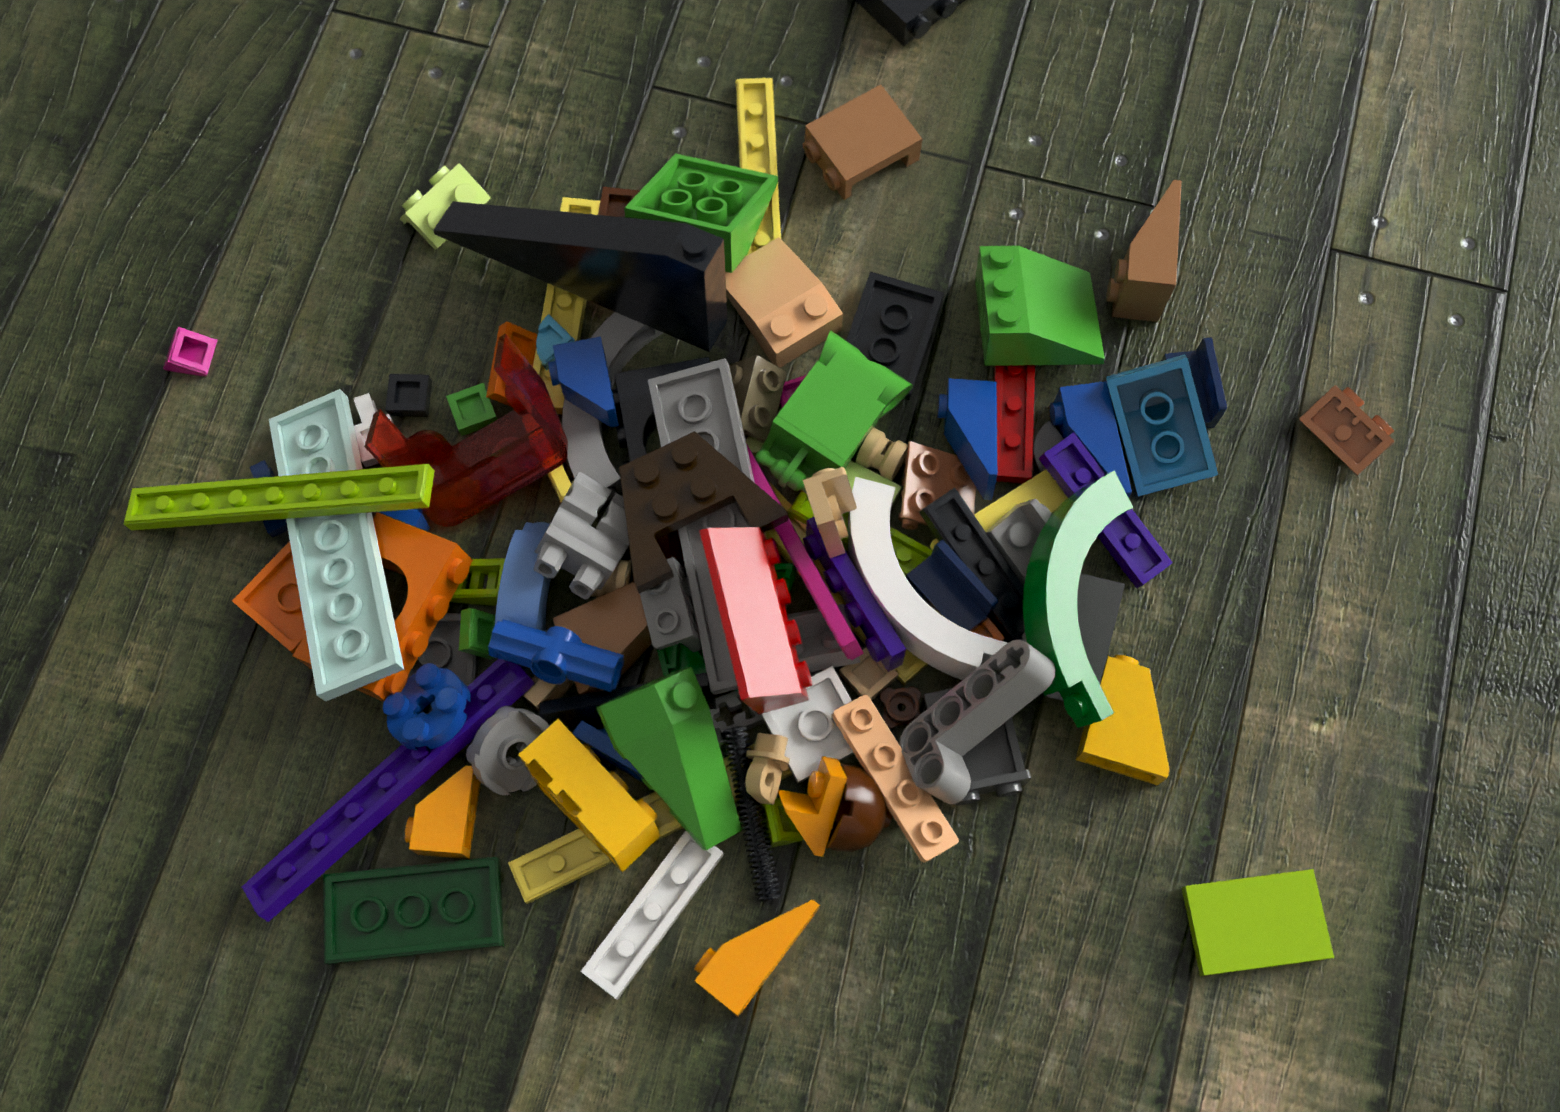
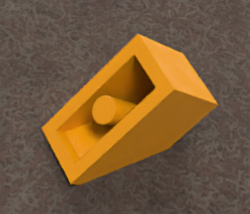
(446, 818)

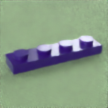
(1124, 536)
(860, 605)

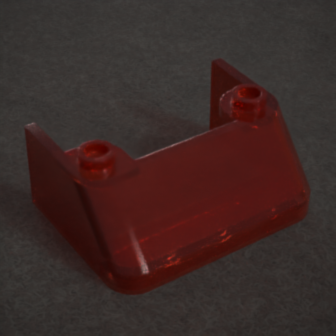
(490, 461)

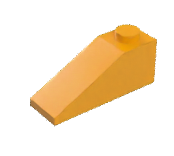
(747, 961)

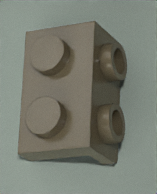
(758, 394)

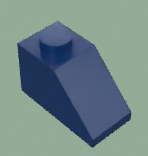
(584, 378)

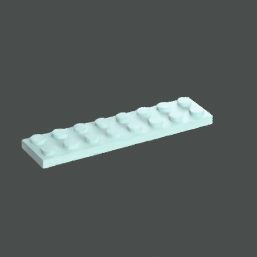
(336, 556)

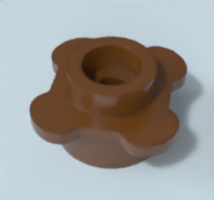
(892, 698)

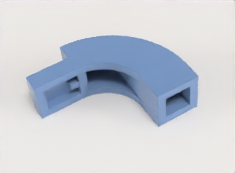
(521, 589)

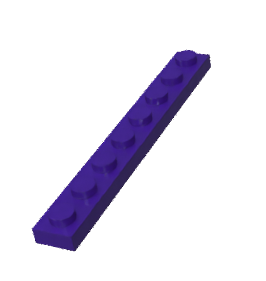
(376, 797)

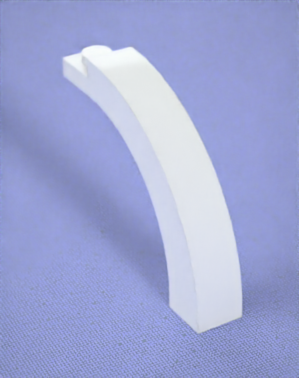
(915, 622)

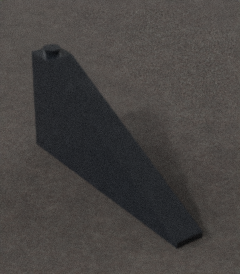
(636, 267)

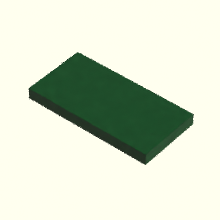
(412, 910)

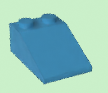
(1162, 425)

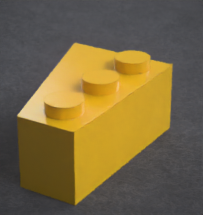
(590, 795)

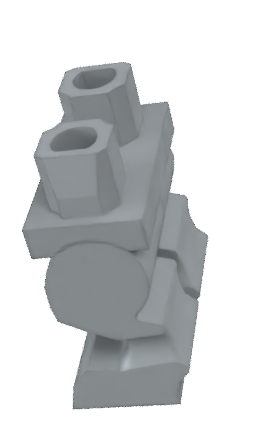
(578, 546)

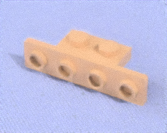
(884, 762)

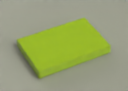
(1257, 922)

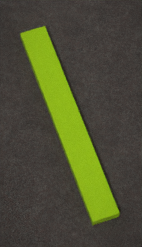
(280, 497)

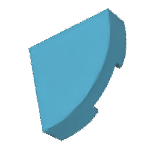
(550, 334)

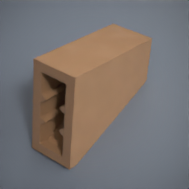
(611, 623)

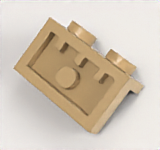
(829, 499)

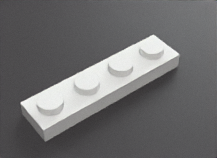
(651, 915)

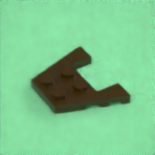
(677, 488)

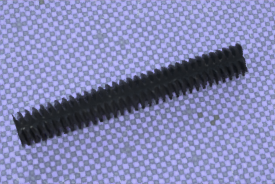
(752, 816)

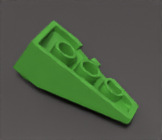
(674, 746)

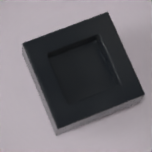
(408, 395)

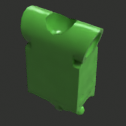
(829, 414)

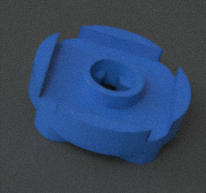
(447, 698)

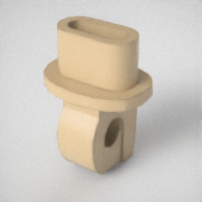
(767, 766)

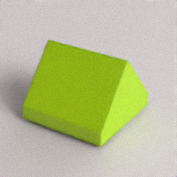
(779, 825)

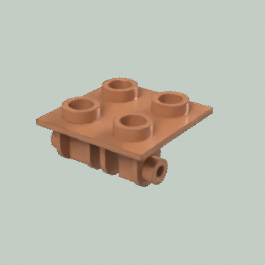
(928, 477)

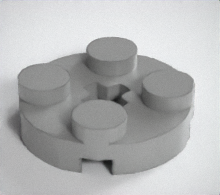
(491, 744)

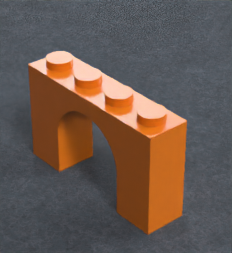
(432, 573)

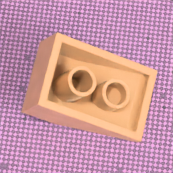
(782, 302)

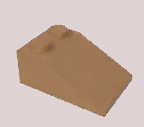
(1149, 268)

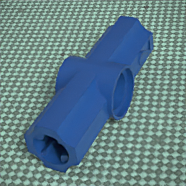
(556, 655)

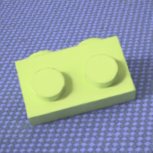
(427, 210)

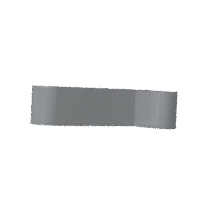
(970, 713)

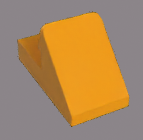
(816, 811)

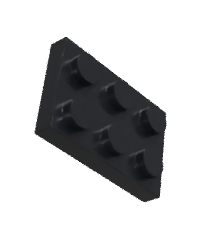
(895, 324)

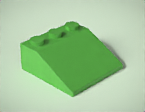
(709, 197)
(1035, 310)

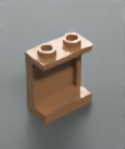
(860, 140)

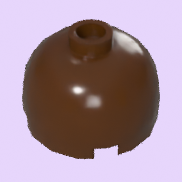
(860, 812)

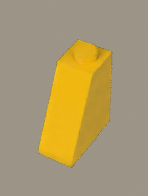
(1131, 737)

